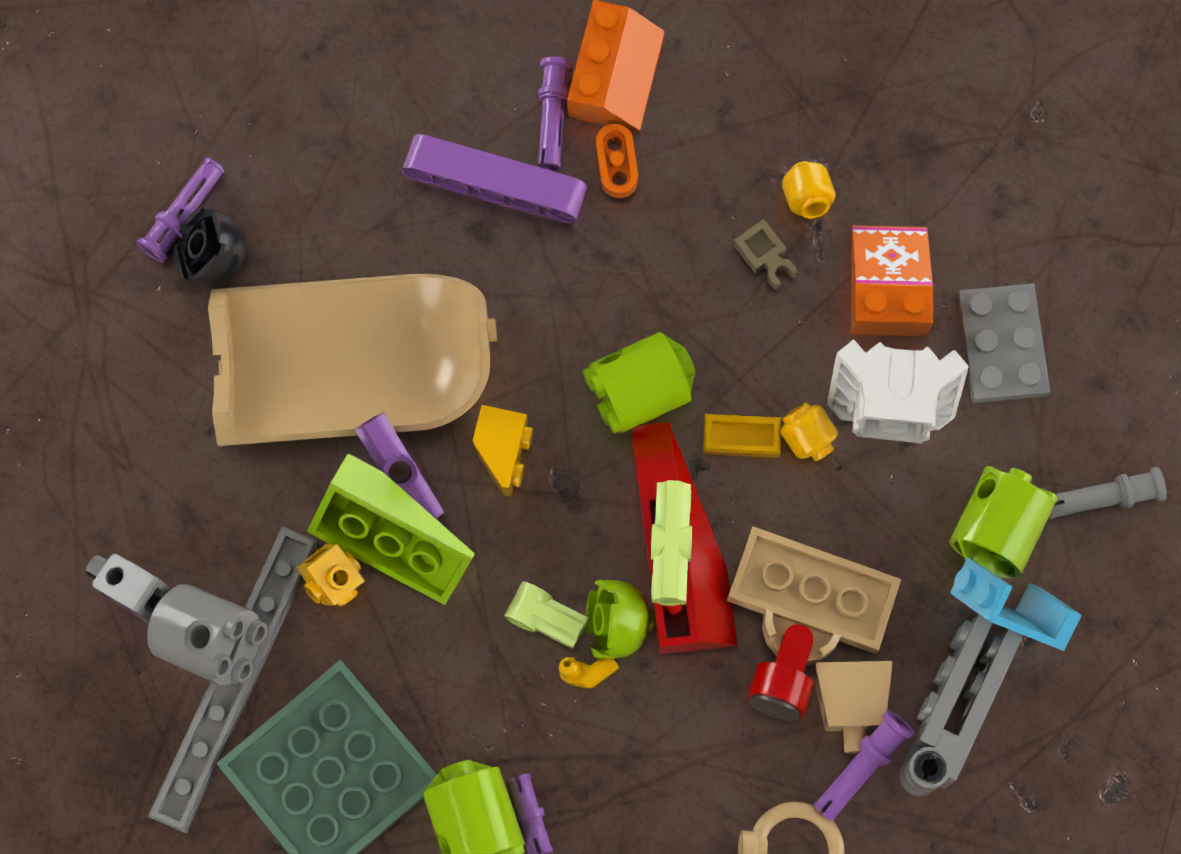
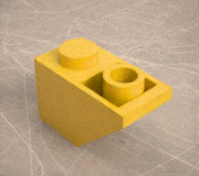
(499, 445)

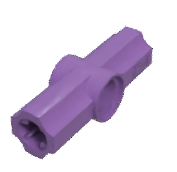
(385, 449)

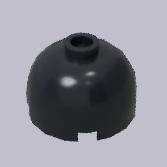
(210, 247)

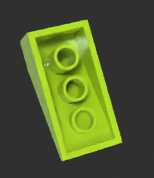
(389, 530)

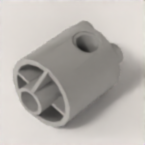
(205, 635)

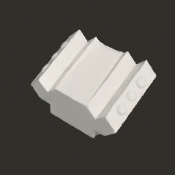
(896, 391)

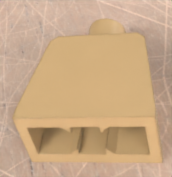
(852, 697)

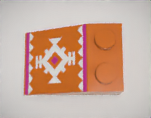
(891, 281)

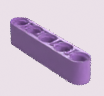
(494, 178)

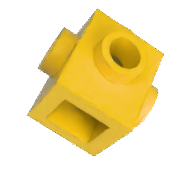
(331, 575)

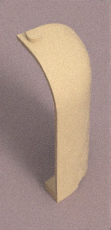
(344, 350)

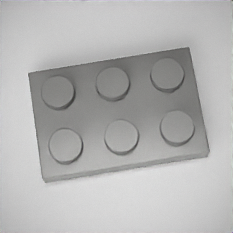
(1003, 343)

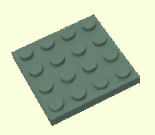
(328, 769)

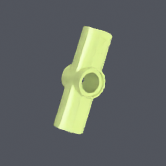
(671, 543)

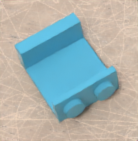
(1036, 616)

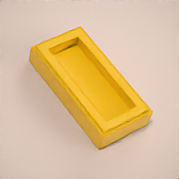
(742, 435)

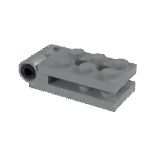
(936, 748)

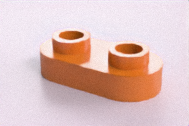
(616, 163)

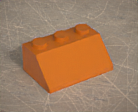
(615, 67)

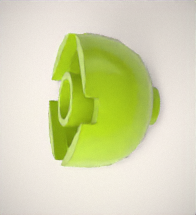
(618, 619)

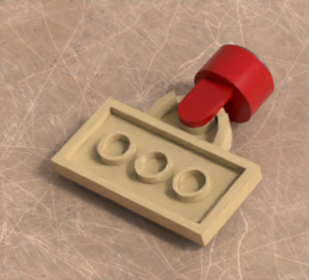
(807, 609)

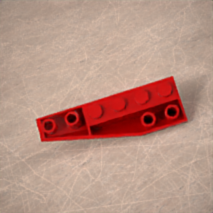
(707, 616)

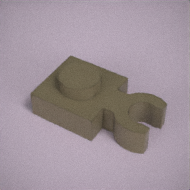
(763, 249)

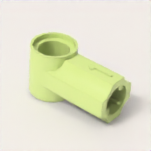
(537, 611)

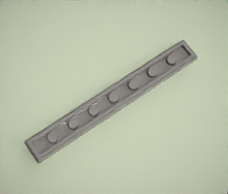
(223, 705)

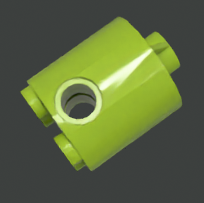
(641, 381)
(1002, 521)
(472, 811)

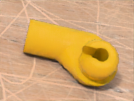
(584, 674)

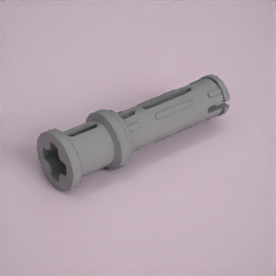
(1122, 491)

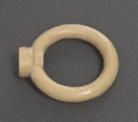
(756, 840)

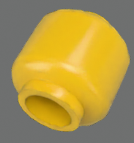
(808, 189)
(809, 432)

